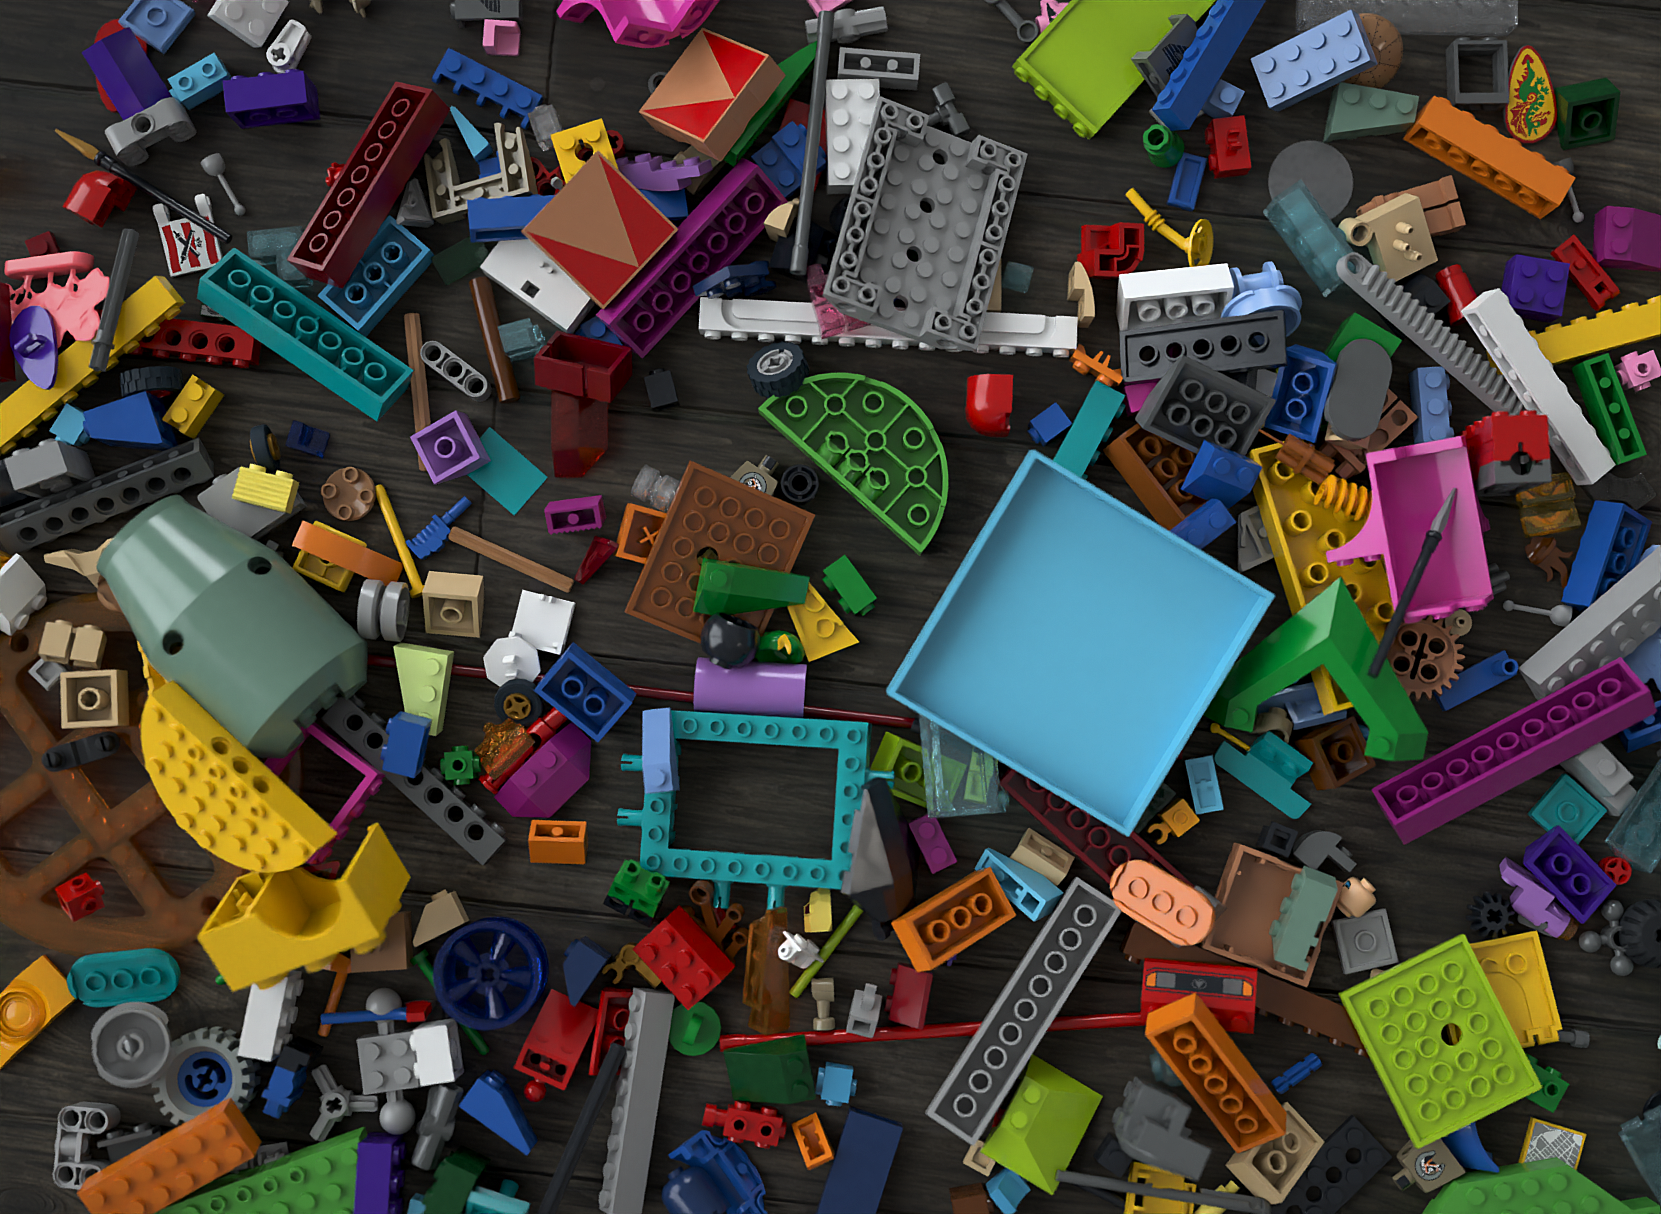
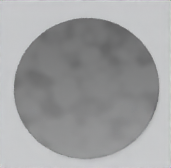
(1320, 169)

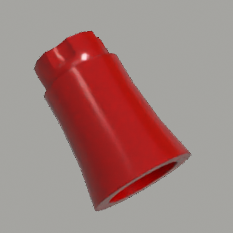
(1458, 290)

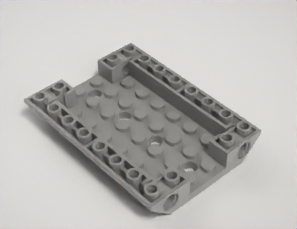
(955, 243)

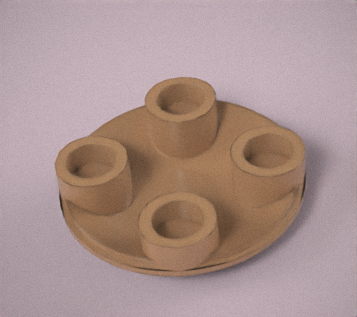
(349, 494)

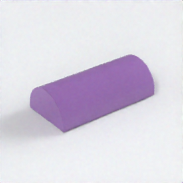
(753, 689)

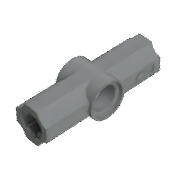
(851, 25)

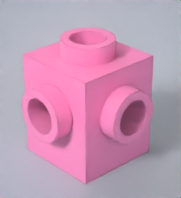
(1637, 370)

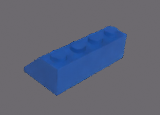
(1606, 552)

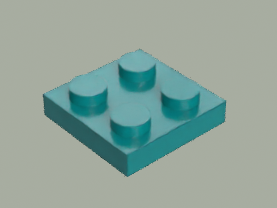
(1568, 807)

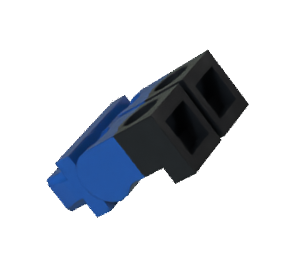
(290, 1075)

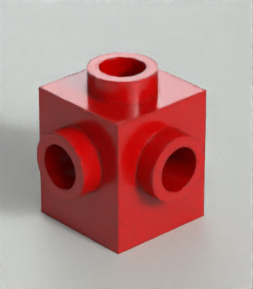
(80, 896)

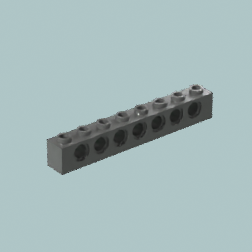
(113, 485)
(340, 718)

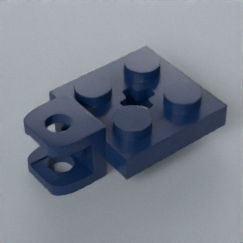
(734, 279)

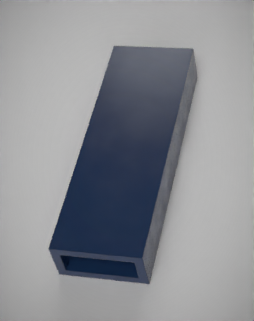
(860, 1164)

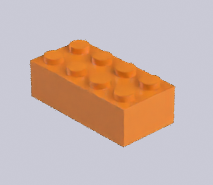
(953, 919)

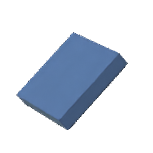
(157, 21)

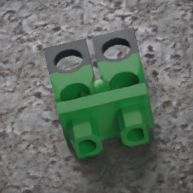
(639, 885)

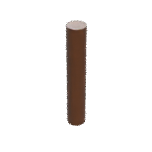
(489, 321)

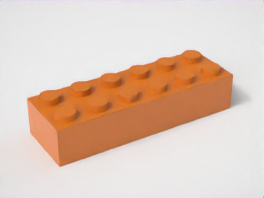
(1489, 157)
(1216, 1073)
(173, 1164)

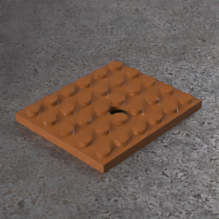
(719, 514)

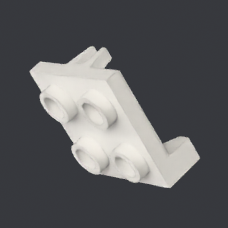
(543, 621)

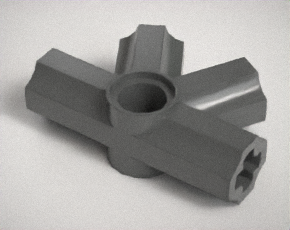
(436, 1124)

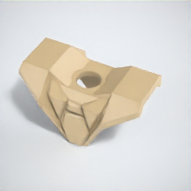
(78, 560)

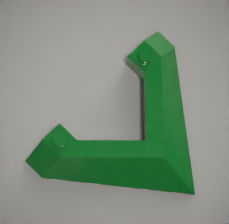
(1333, 634)

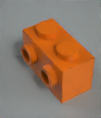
(558, 842)

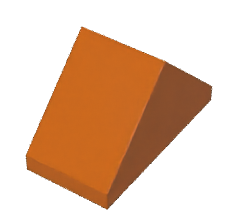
(813, 1141)

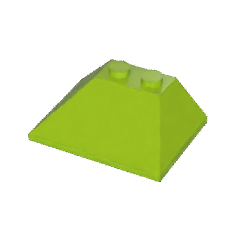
(1042, 1124)

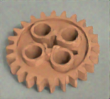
(1443, 663)

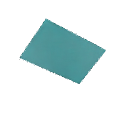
(508, 475)

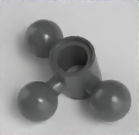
(1591, 941)

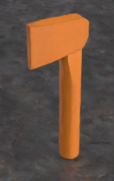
(342, 966)

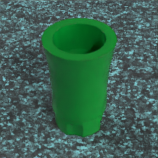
(1167, 152)

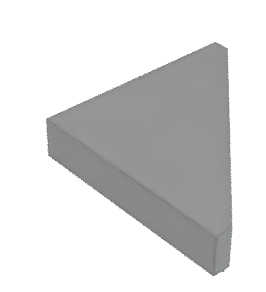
(413, 207)

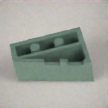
(1368, 111)
(1301, 916)

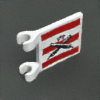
(186, 244)

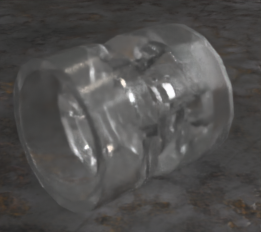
(655, 488)

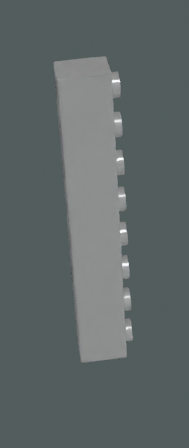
(636, 1101)

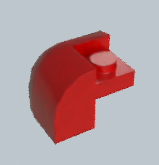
(97, 194)
(1111, 249)
(989, 404)

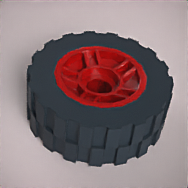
(158, 380)

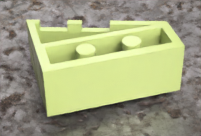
(424, 681)

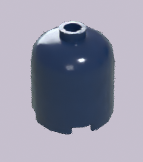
(693, 1193)

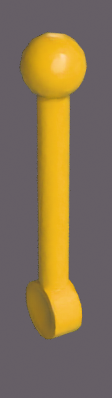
(1215, 728)

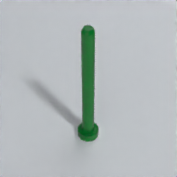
(423, 963)

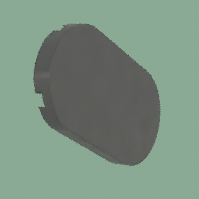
(1358, 390)

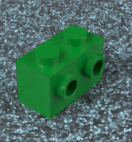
(1552, 1086)

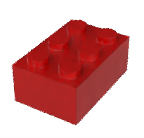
(684, 957)

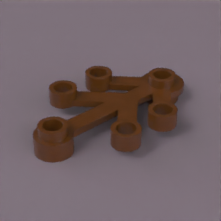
(715, 932)

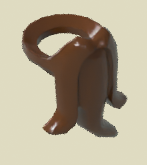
(1545, 554)

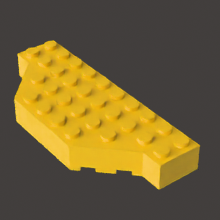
(1299, 542)

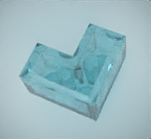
(274, 247)

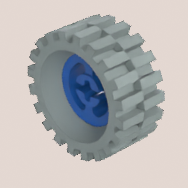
(186, 1074)

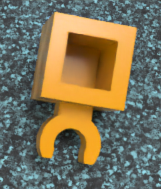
(1175, 819)

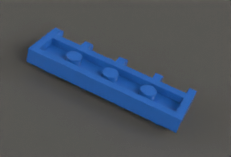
(487, 85)

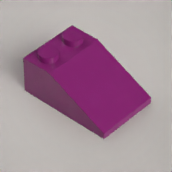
(1627, 239)

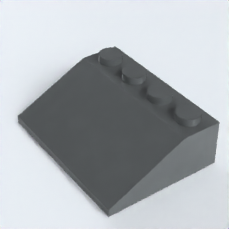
(1201, 405)

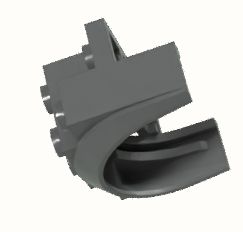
(1154, 1130)

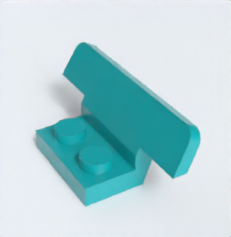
(1268, 770)

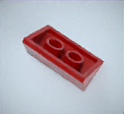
(610, 1025)

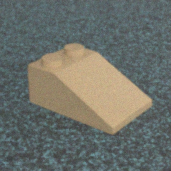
(1275, 1166)

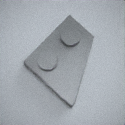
(1252, 540)

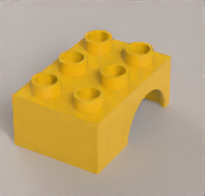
(299, 919)

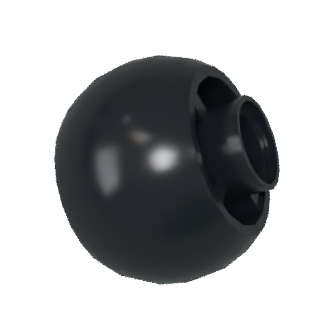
(729, 640)

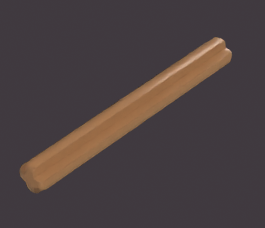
(511, 559)

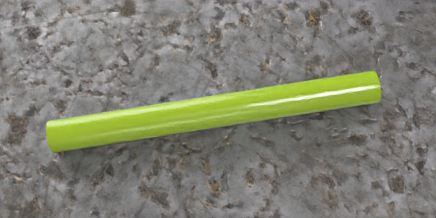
(826, 951)

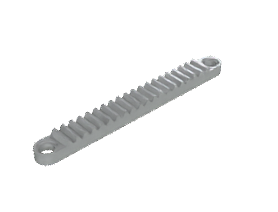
(1429, 334)

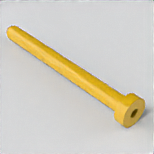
(398, 538)

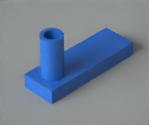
(1477, 679)

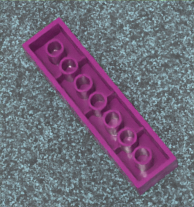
(702, 246)

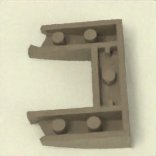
(450, 197)

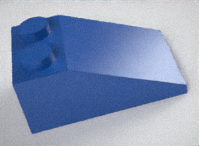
(497, 1108)

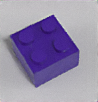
(1535, 287)

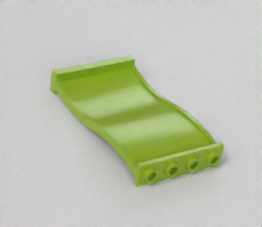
(1087, 53)

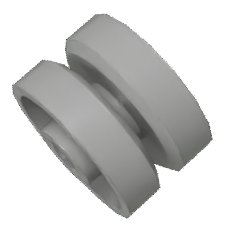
(383, 610)

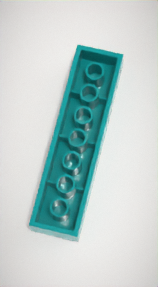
(304, 334)

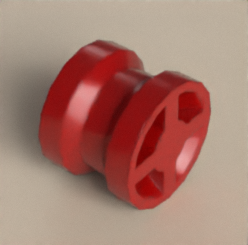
(1621, 869)

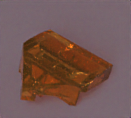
(502, 746)

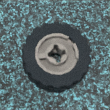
(778, 369)

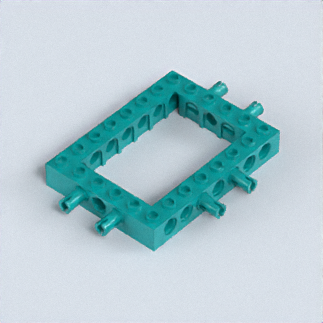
(775, 871)

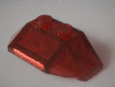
(577, 433)

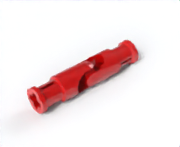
(546, 729)

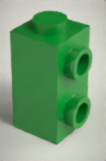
(851, 587)

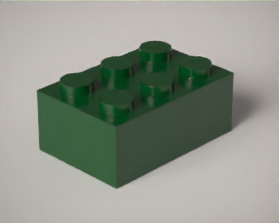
(456, 1180)

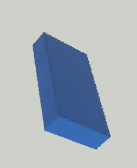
(1187, 182)

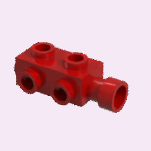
(753, 1120)

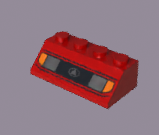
(1225, 990)

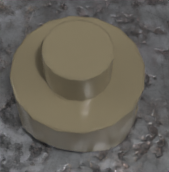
(1275, 722)

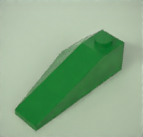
(745, 588)

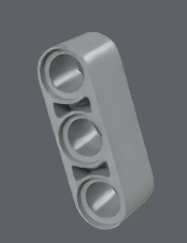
(447, 362)

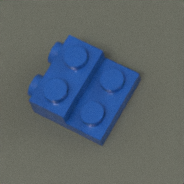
(784, 158)

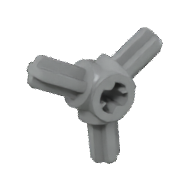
(349, 1103)

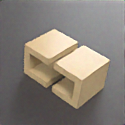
(64, 642)

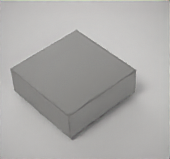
(48, 673)

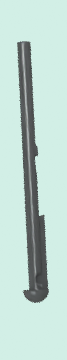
(1206, 1197)

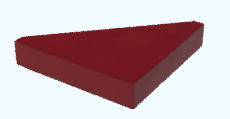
(596, 555)

